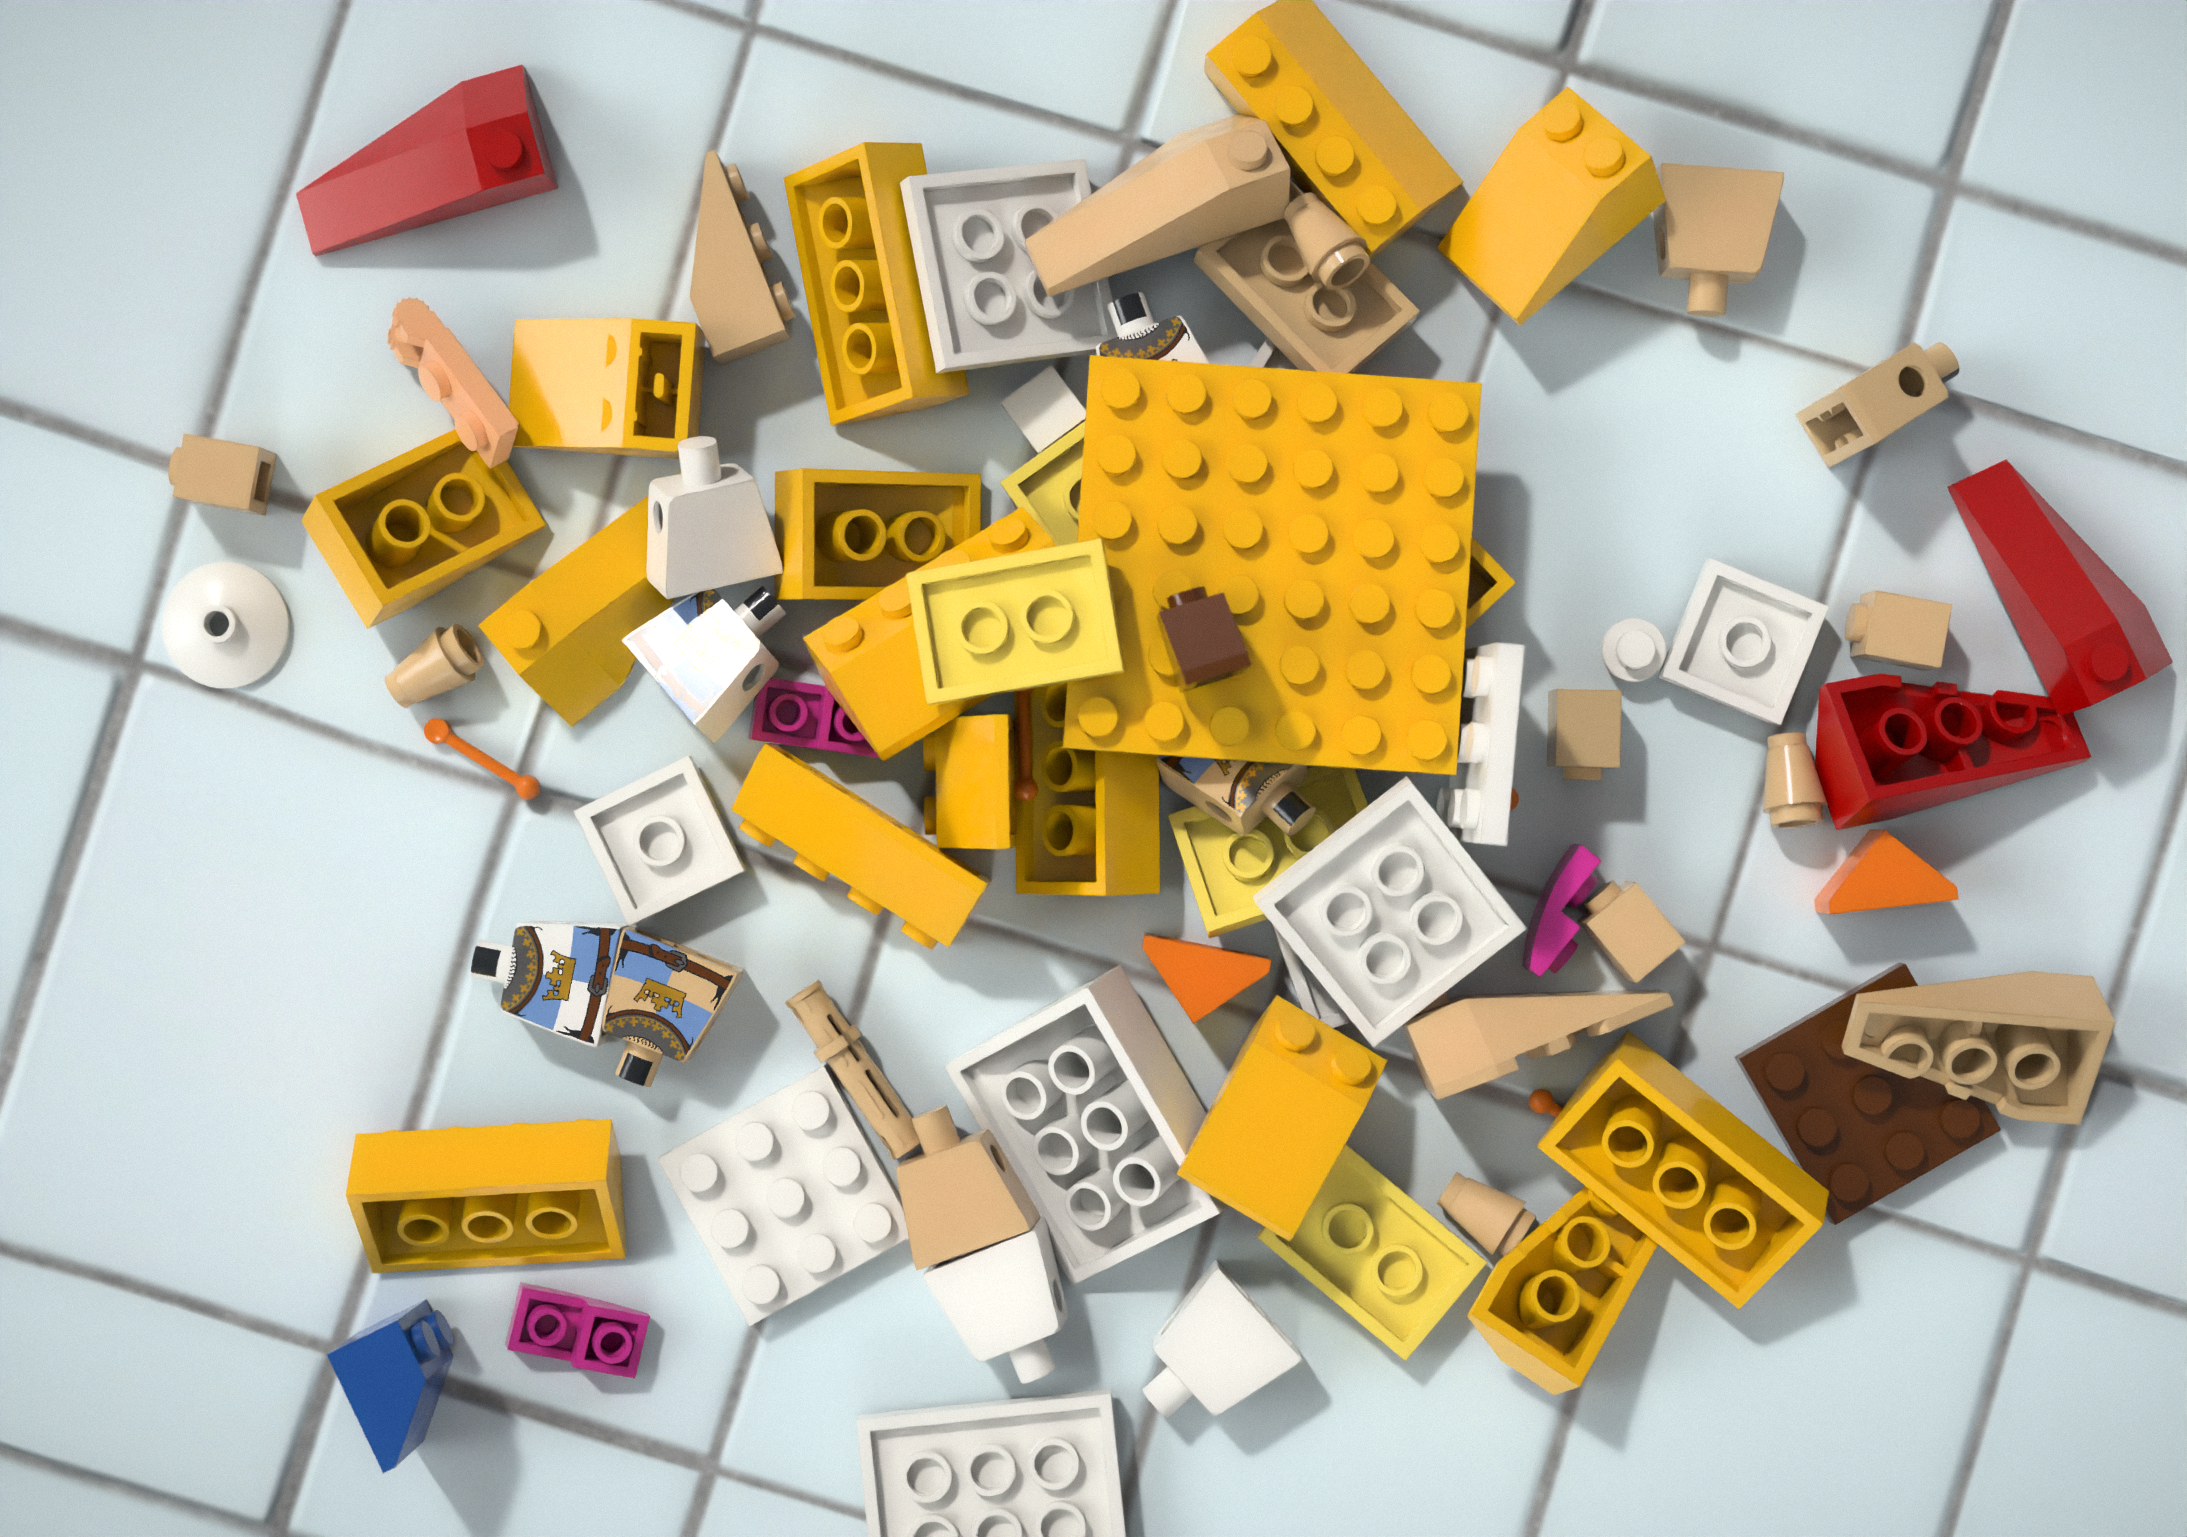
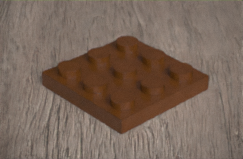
(1853, 1121)

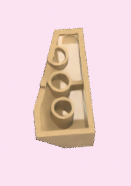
(1171, 201)
(1478, 1036)
(2007, 1039)

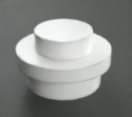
(1633, 650)

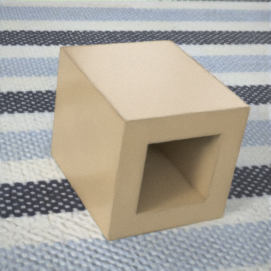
(222, 474)
(1898, 630)
(1584, 732)
(1629, 929)

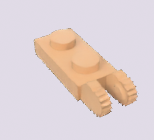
(453, 379)

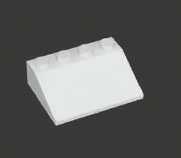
(1091, 1123)

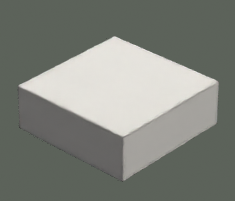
(1044, 409)

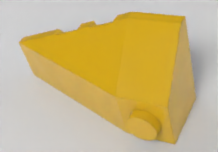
(571, 619)
(1562, 1291)

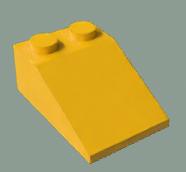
(1551, 206)
(418, 525)
(866, 528)
(972, 783)
(1282, 1117)

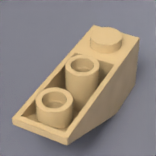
(728, 282)

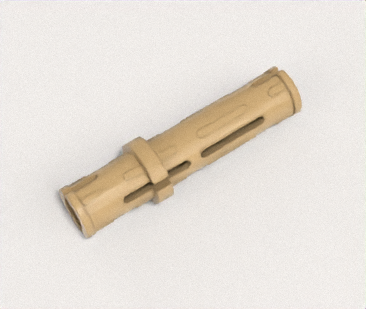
(855, 1068)

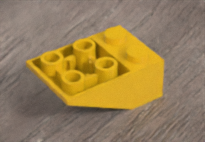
(606, 385)

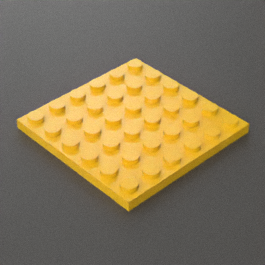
(1327, 524)

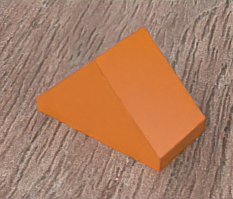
(1880, 876)
(1203, 974)

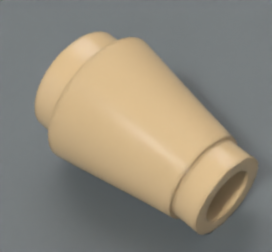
(1326, 242)
(436, 666)
(1792, 783)
(1486, 1213)

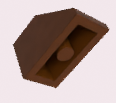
(1202, 639)

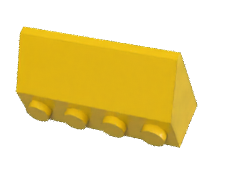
(1332, 120)
(866, 284)
(873, 653)
(1092, 814)
(859, 845)
(1685, 1170)
(488, 1195)

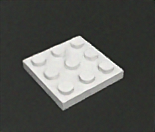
(977, 276)
(1480, 792)
(1389, 912)
(787, 1195)

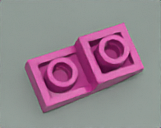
(804, 718)
(1550, 930)
(577, 1330)

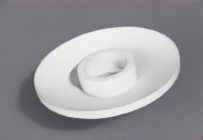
(255, 631)

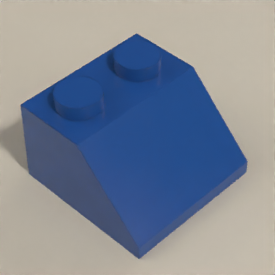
(395, 1378)

